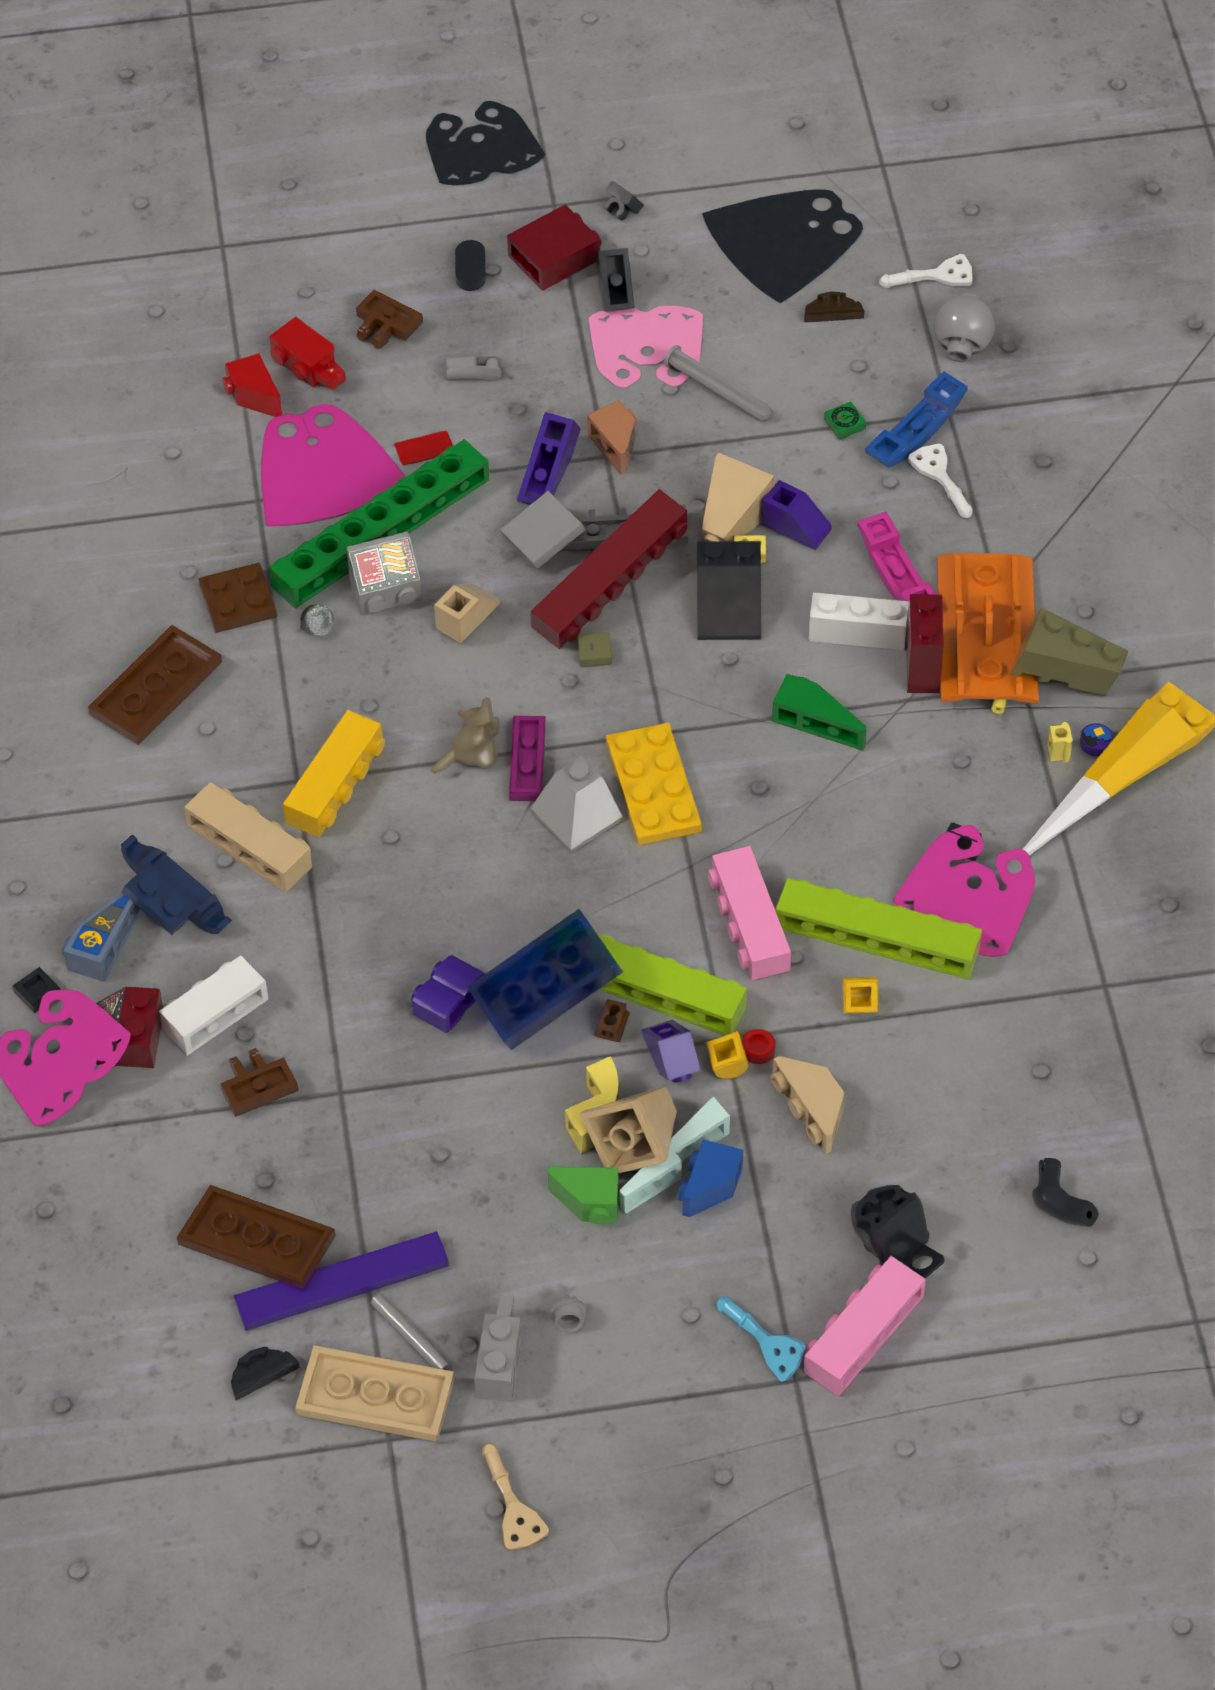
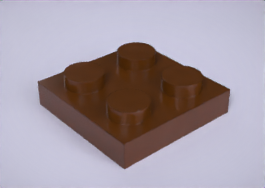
(237, 597)

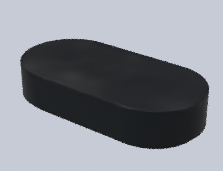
(470, 265)

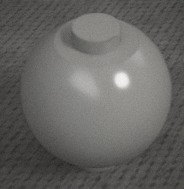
(964, 326)

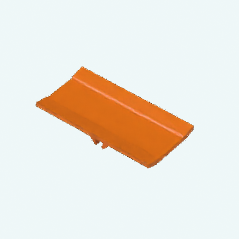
(984, 624)

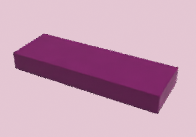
(527, 758)

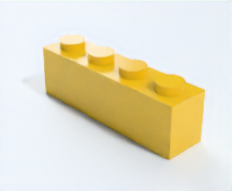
(334, 774)

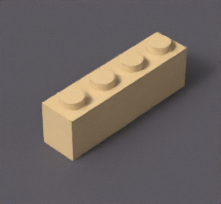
(248, 836)

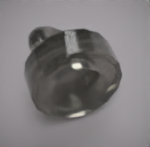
(316, 620)

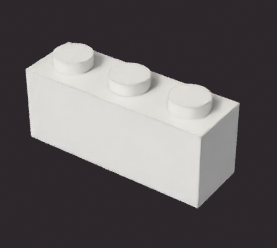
(858, 621)
(213, 1005)

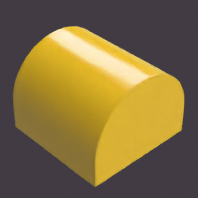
(860, 994)
(727, 1056)

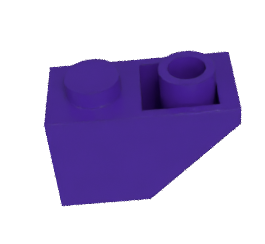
(794, 515)

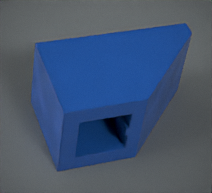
(712, 1178)

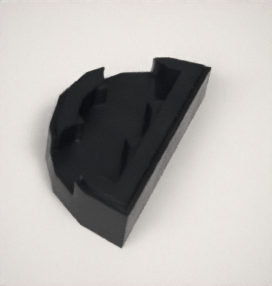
(259, 1369)

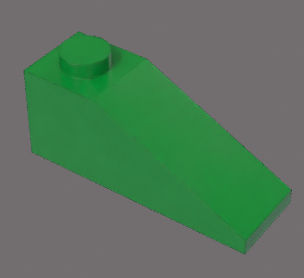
(813, 710)

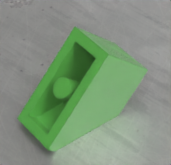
(586, 1191)

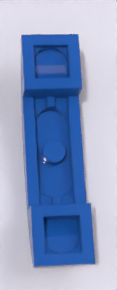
(920, 423)

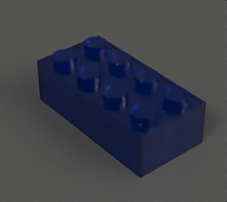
(544, 979)

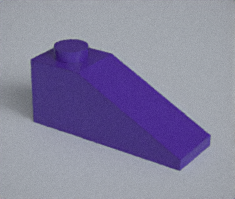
(549, 457)

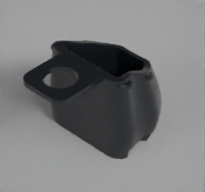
(895, 1226)

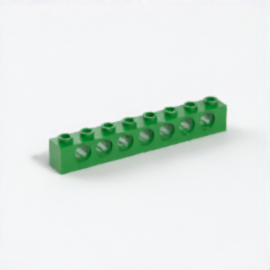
(396, 510)

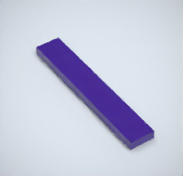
(342, 1280)

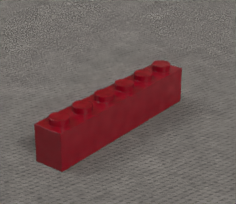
(609, 569)

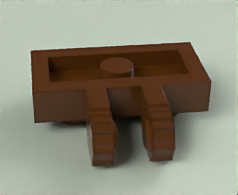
(389, 316)
(257, 1086)

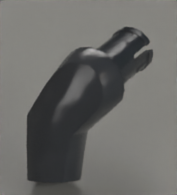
(1056, 1202)

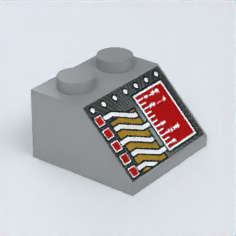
(384, 573)

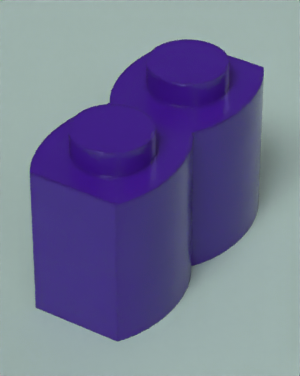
(445, 995)

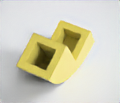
(603, 1085)

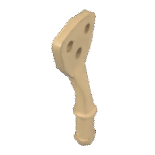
(514, 1508)

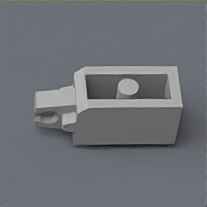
(498, 1353)

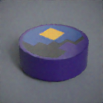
(1095, 739)

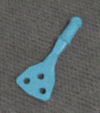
(768, 1342)

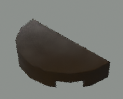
(833, 307)

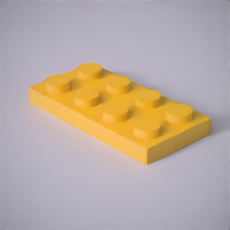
(653, 784)

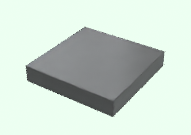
(542, 529)

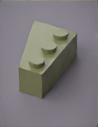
(1068, 654)

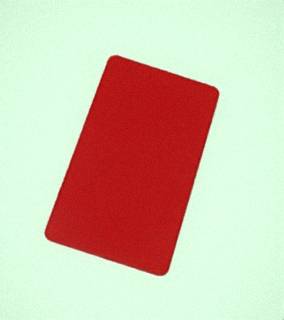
(423, 447)

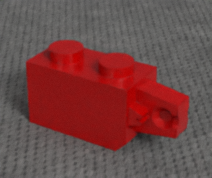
(306, 354)

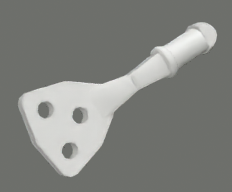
(939, 274)
(939, 473)

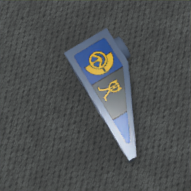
(100, 938)

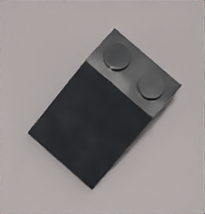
(728, 590)

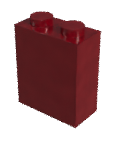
(553, 247)
(924, 643)

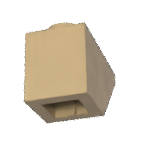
(463, 610)

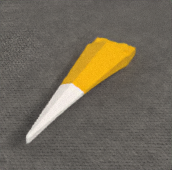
(1153, 736)

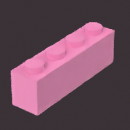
(750, 913)
(863, 1325)

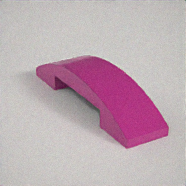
(890, 558)

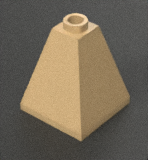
(734, 499)
(632, 1130)

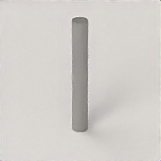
(416, 1340)

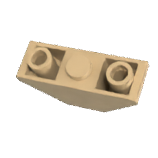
(812, 1097)

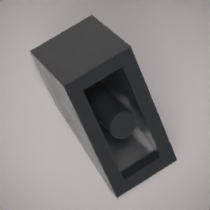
(615, 279)

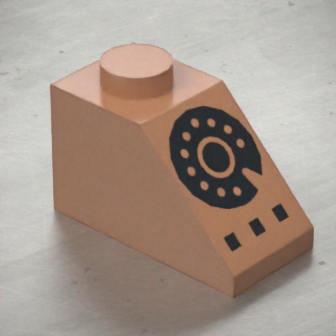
(613, 433)

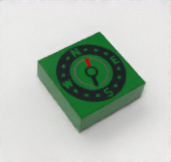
(845, 420)

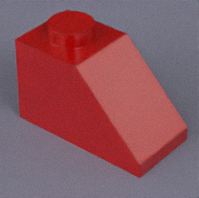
(252, 385)

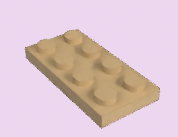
(375, 1393)

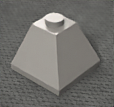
(576, 805)

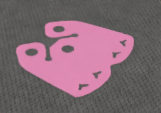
(642, 330)

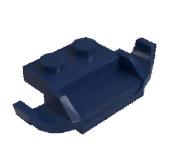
(169, 891)

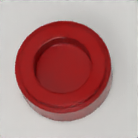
(759, 1046)

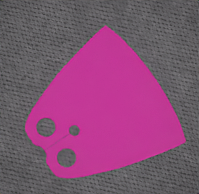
(321, 479)

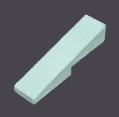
(708, 1123)

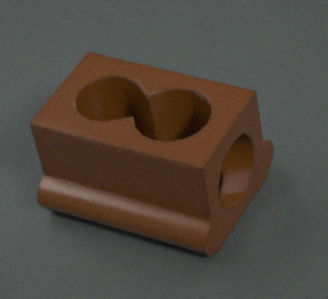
(616, 1009)

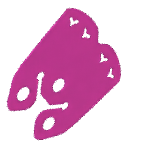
(945, 891)
(71, 1066)

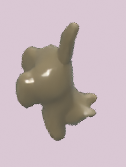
(473, 741)

